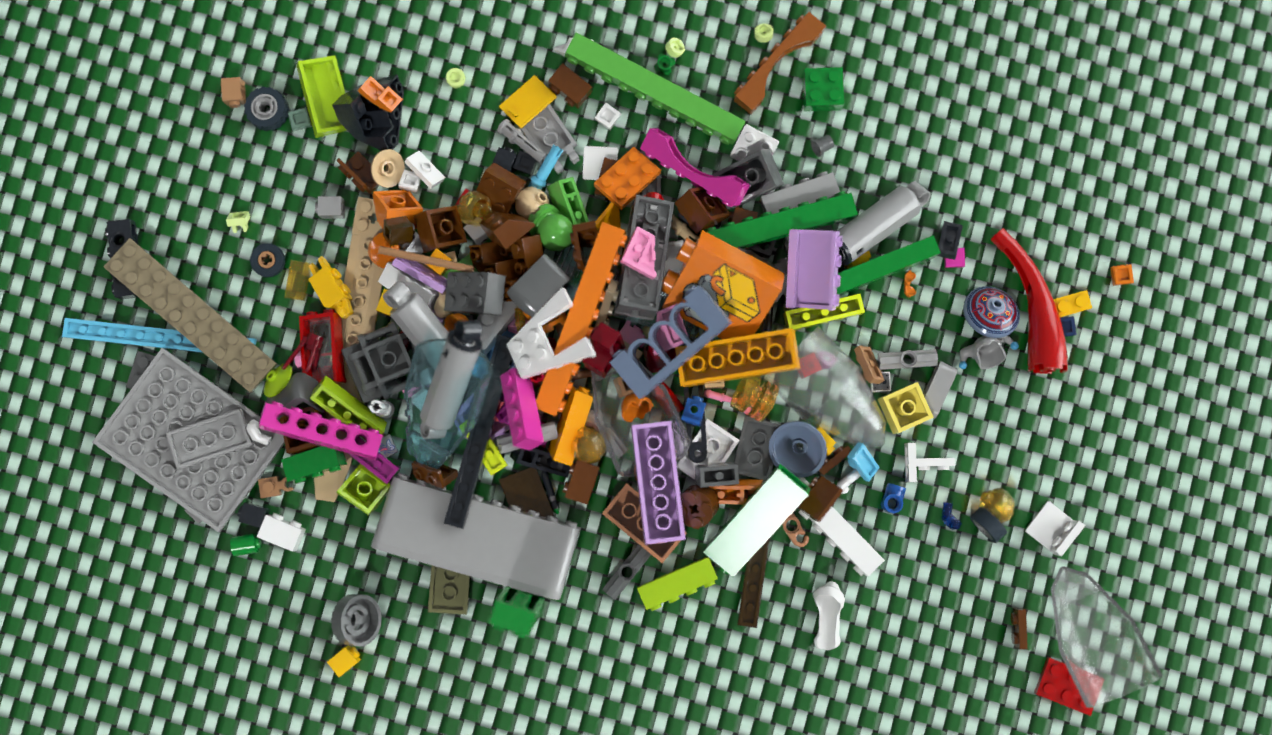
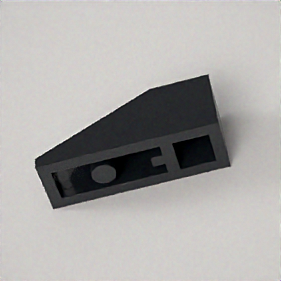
(540, 459)

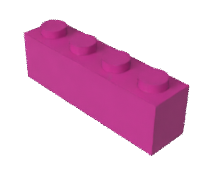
(521, 410)

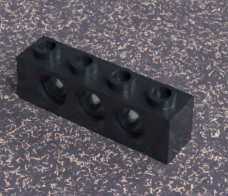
(114, 231)

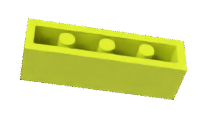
(809, 317)

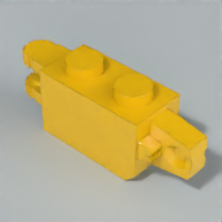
(330, 288)

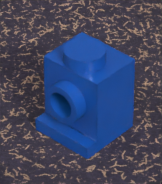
(694, 418)

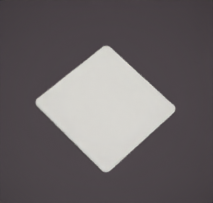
(594, 159)

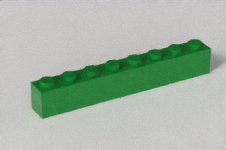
(777, 225)

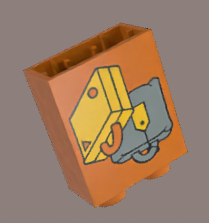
(733, 278)

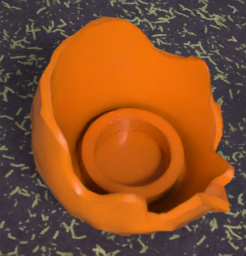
(633, 407)

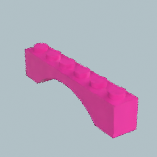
(663, 148)

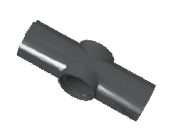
(618, 581)

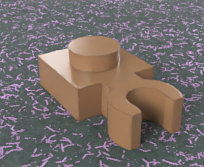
(272, 486)

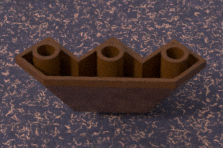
(510, 262)

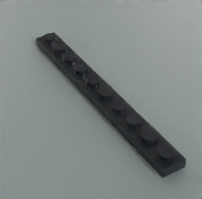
(478, 439)

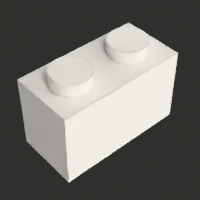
(280, 532)

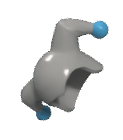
(986, 351)

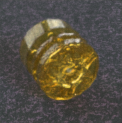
(756, 397)

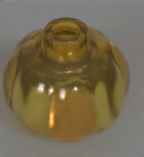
(470, 208)
(588, 445)
(999, 503)

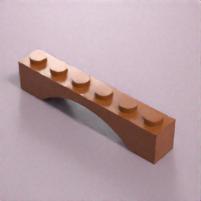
(803, 35)

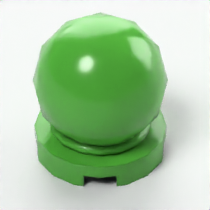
(552, 228)

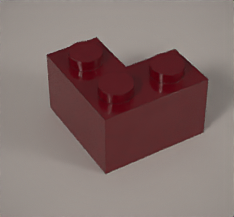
(605, 344)

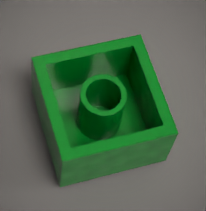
(823, 89)

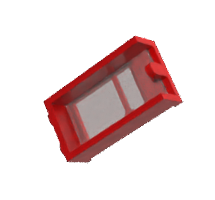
(331, 360)

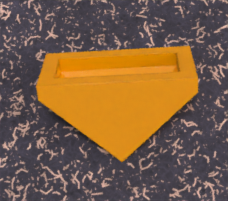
(610, 216)

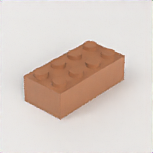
(626, 514)

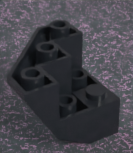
(368, 121)

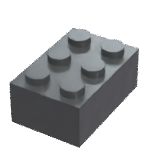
(757, 170)
(474, 293)

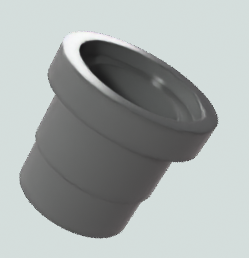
(821, 145)

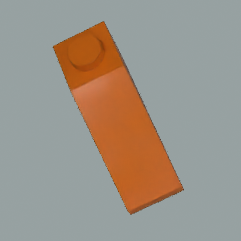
(738, 492)

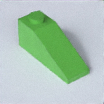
(567, 200)

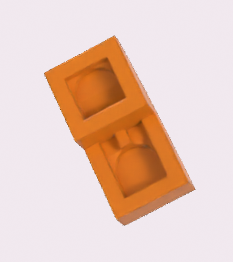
(382, 97)

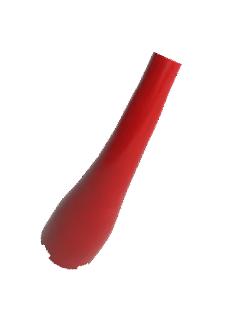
(1045, 331)

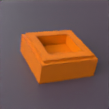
(1122, 274)

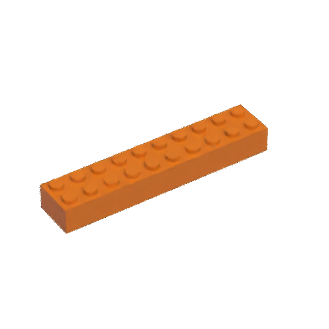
(581, 315)

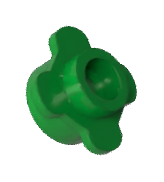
(662, 58)

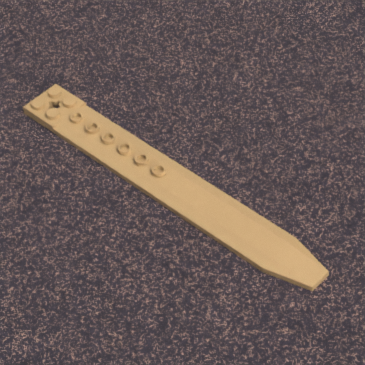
(362, 280)

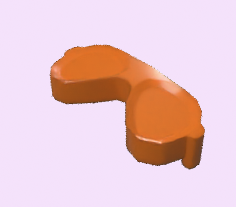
(909, 290)

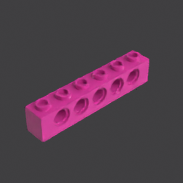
(274, 410)

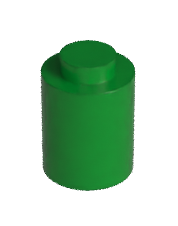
(245, 544)

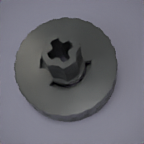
(346, 619)

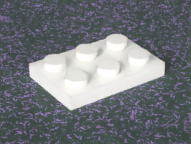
(719, 447)

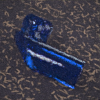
(948, 518)

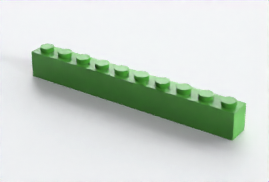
(654, 88)

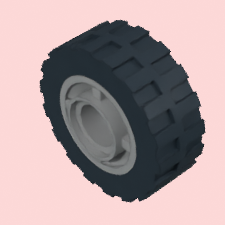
(274, 116)

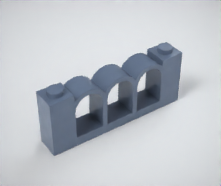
(632, 371)

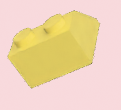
(905, 408)

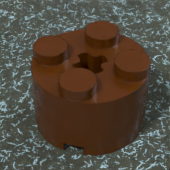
(698, 506)

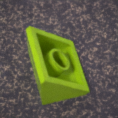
(364, 489)

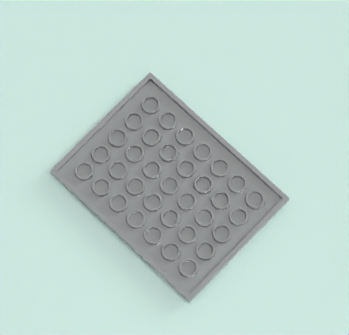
(170, 398)

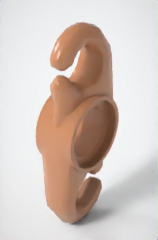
(793, 534)

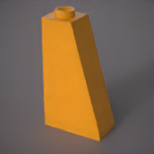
(571, 420)

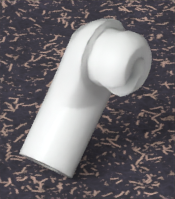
(255, 434)
(847, 480)

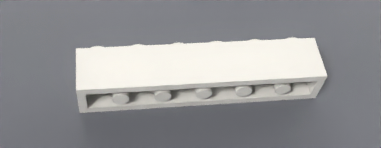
(848, 540)

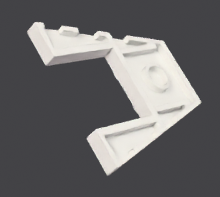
(532, 349)

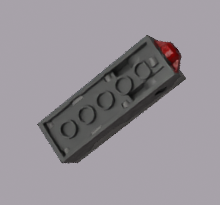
(639, 294)

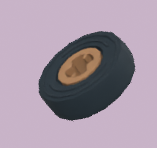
(272, 268)

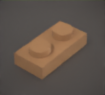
(868, 364)

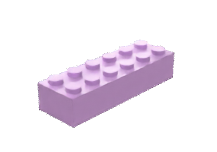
(657, 482)

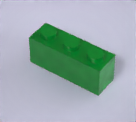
(312, 464)

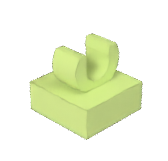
(238, 219)

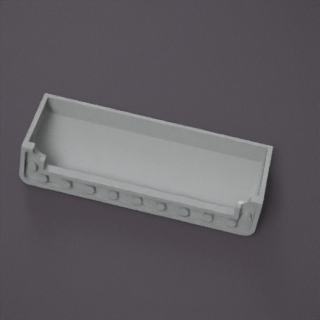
(495, 545)

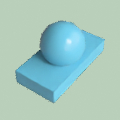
(863, 461)

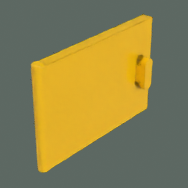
(527, 101)

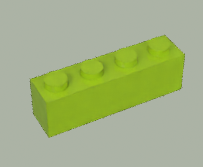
(345, 406)
(676, 583)

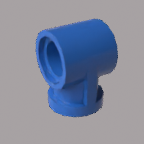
(895, 492)

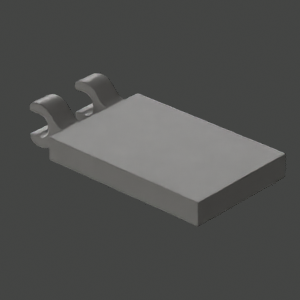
(547, 130)

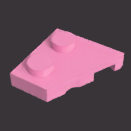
(640, 253)

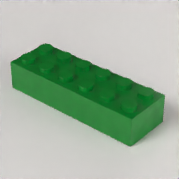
(516, 611)

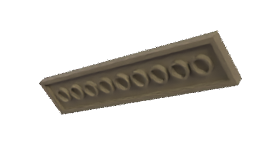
(190, 315)

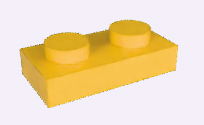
(1073, 303)

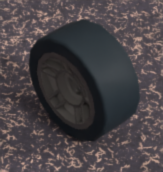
(988, 524)

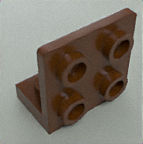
(360, 170)
(583, 236)

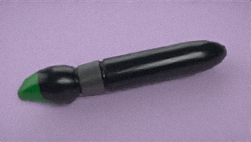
(550, 492)

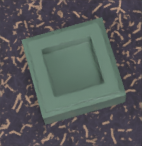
(299, 119)

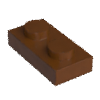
(840, 453)
(1019, 637)

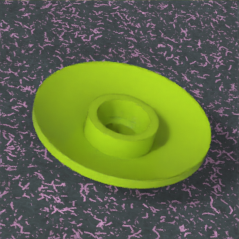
(277, 380)

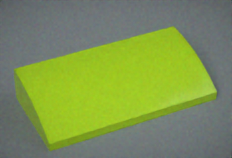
(321, 88)

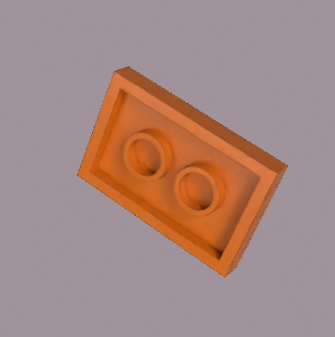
(627, 178)

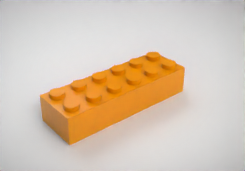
(741, 358)

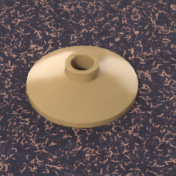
(394, 168)

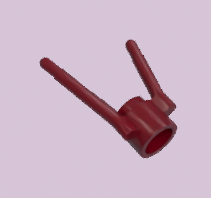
(314, 344)

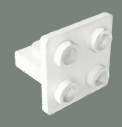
(751, 141)

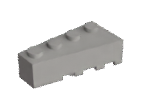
(495, 325)

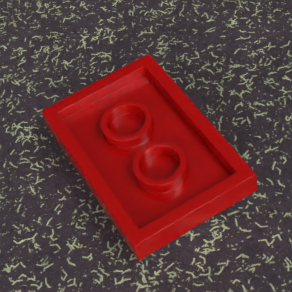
(1057, 685)

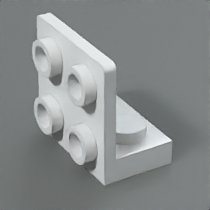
(1054, 529)

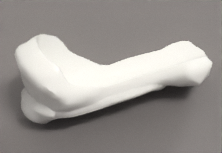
(829, 602)

